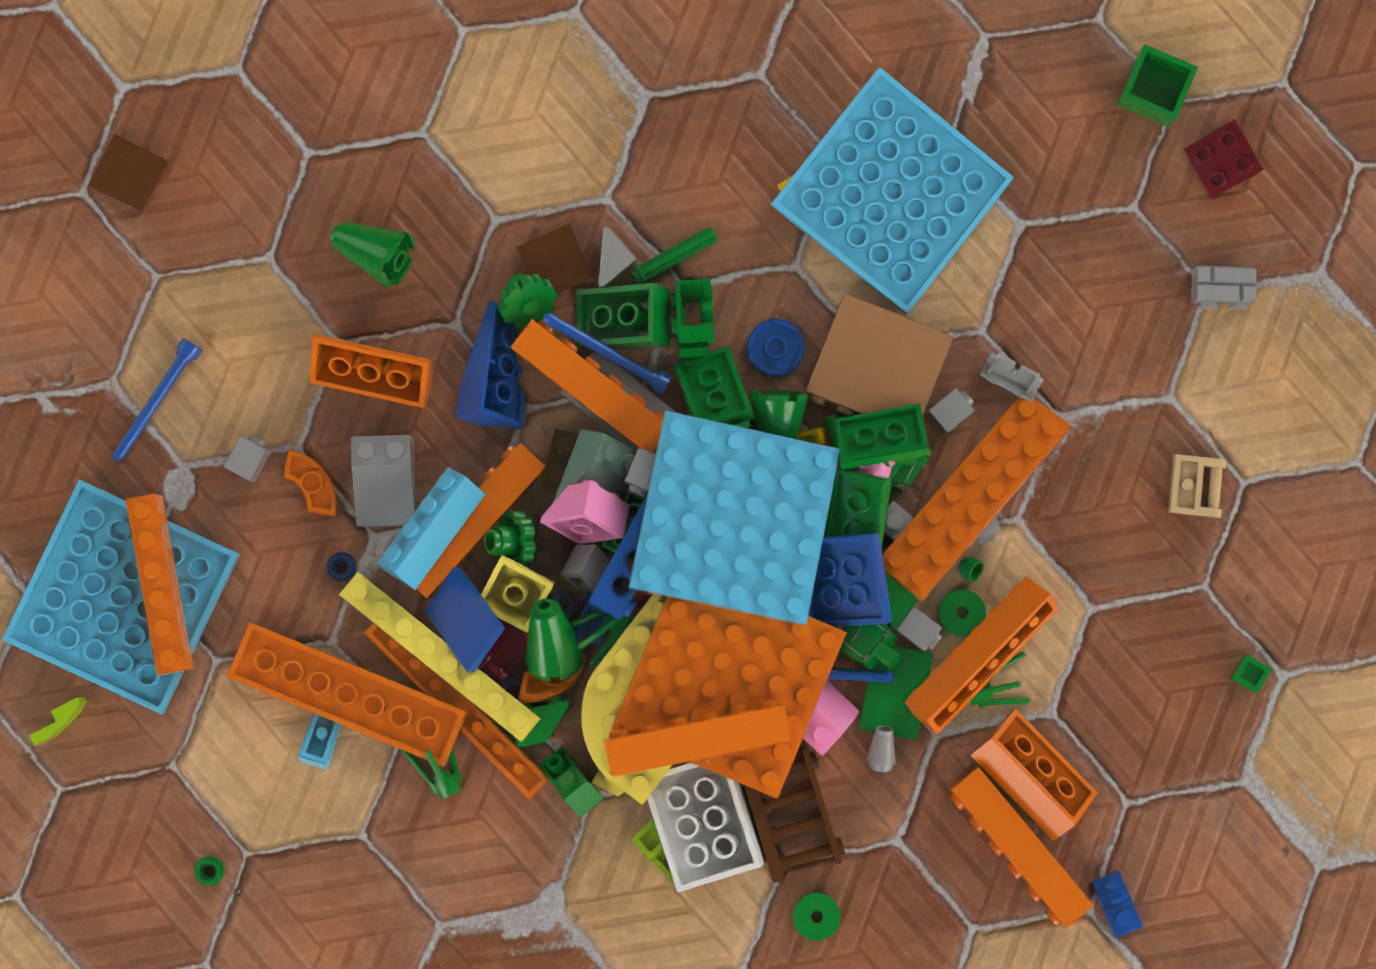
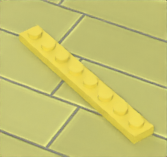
(439, 657)

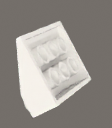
(704, 826)

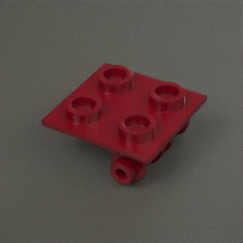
(1223, 159)
(504, 654)

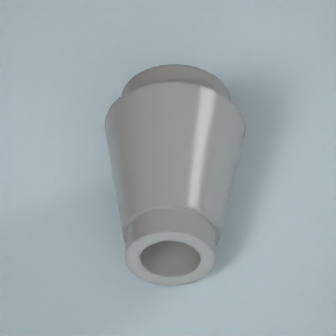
(882, 750)

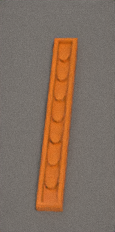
(477, 724)

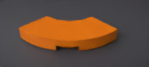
(313, 482)
(537, 690)

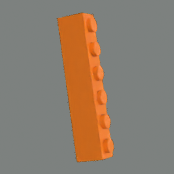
(589, 386)
(502, 490)
(159, 584)
(981, 655)
(696, 739)
(1020, 846)

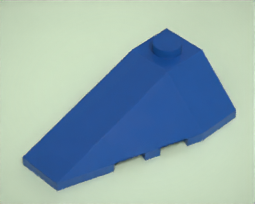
(491, 380)

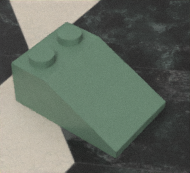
(599, 460)

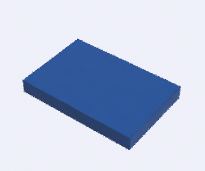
(464, 619)

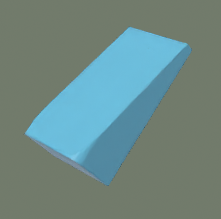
(319, 742)

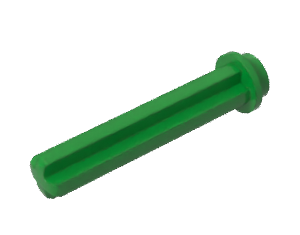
(674, 255)

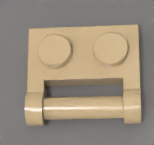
(1187, 486)

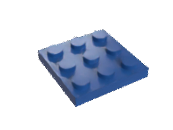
(850, 582)

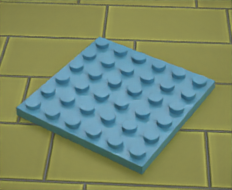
(892, 190)
(734, 518)
(89, 604)

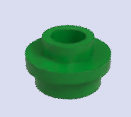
(200, 872)

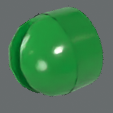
(971, 568)

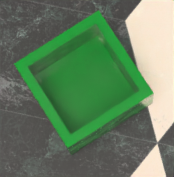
(1156, 85)

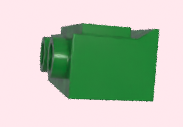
(691, 292)

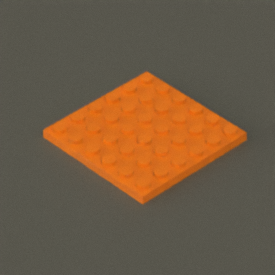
(727, 658)

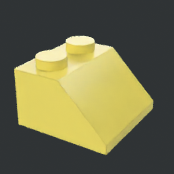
(513, 591)

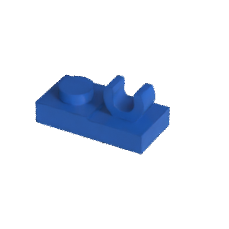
(1116, 904)

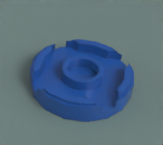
(775, 347)

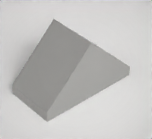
(614, 259)

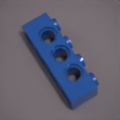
(604, 596)

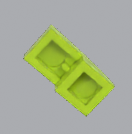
(64, 716)
(650, 844)

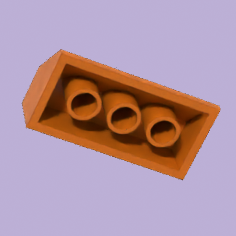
(370, 371)
(1034, 775)

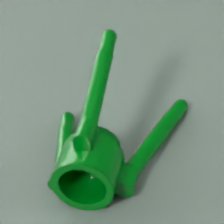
(610, 623)
(982, 697)
(444, 782)

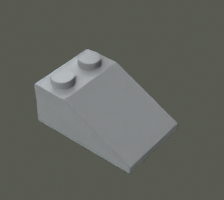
(383, 479)

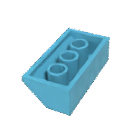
(431, 528)

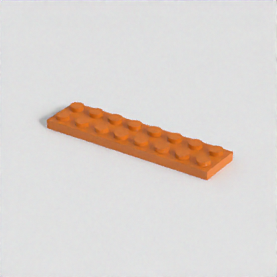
(973, 496)
(346, 693)

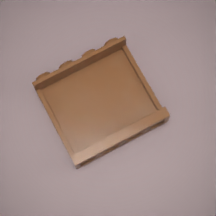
(876, 360)

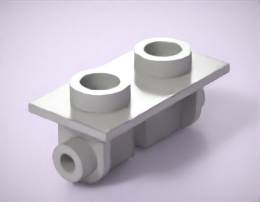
(999, 371)

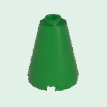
(375, 250)
(778, 411)
(551, 643)

